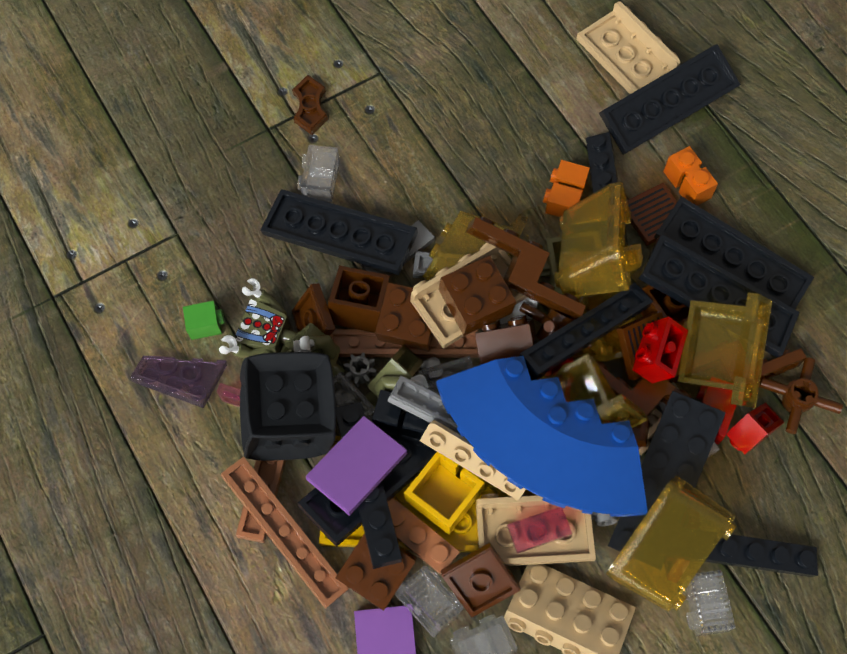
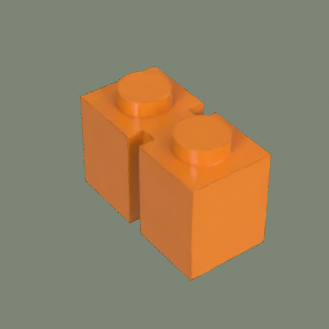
(698, 184)
(567, 187)

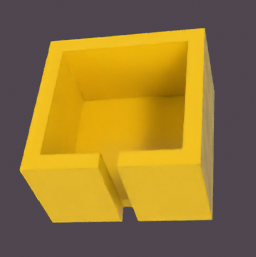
(441, 494)

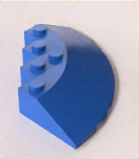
(544, 441)

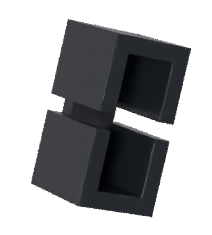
(388, 417)

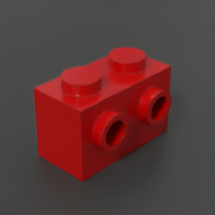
(660, 350)

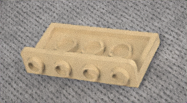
(627, 48)
(432, 306)
(461, 452)
(495, 514)
(568, 613)

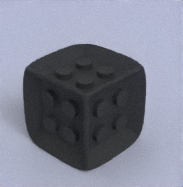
(287, 406)

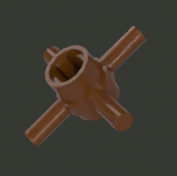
(550, 322)
(793, 391)

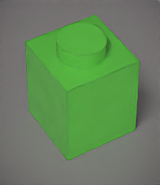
(203, 320)

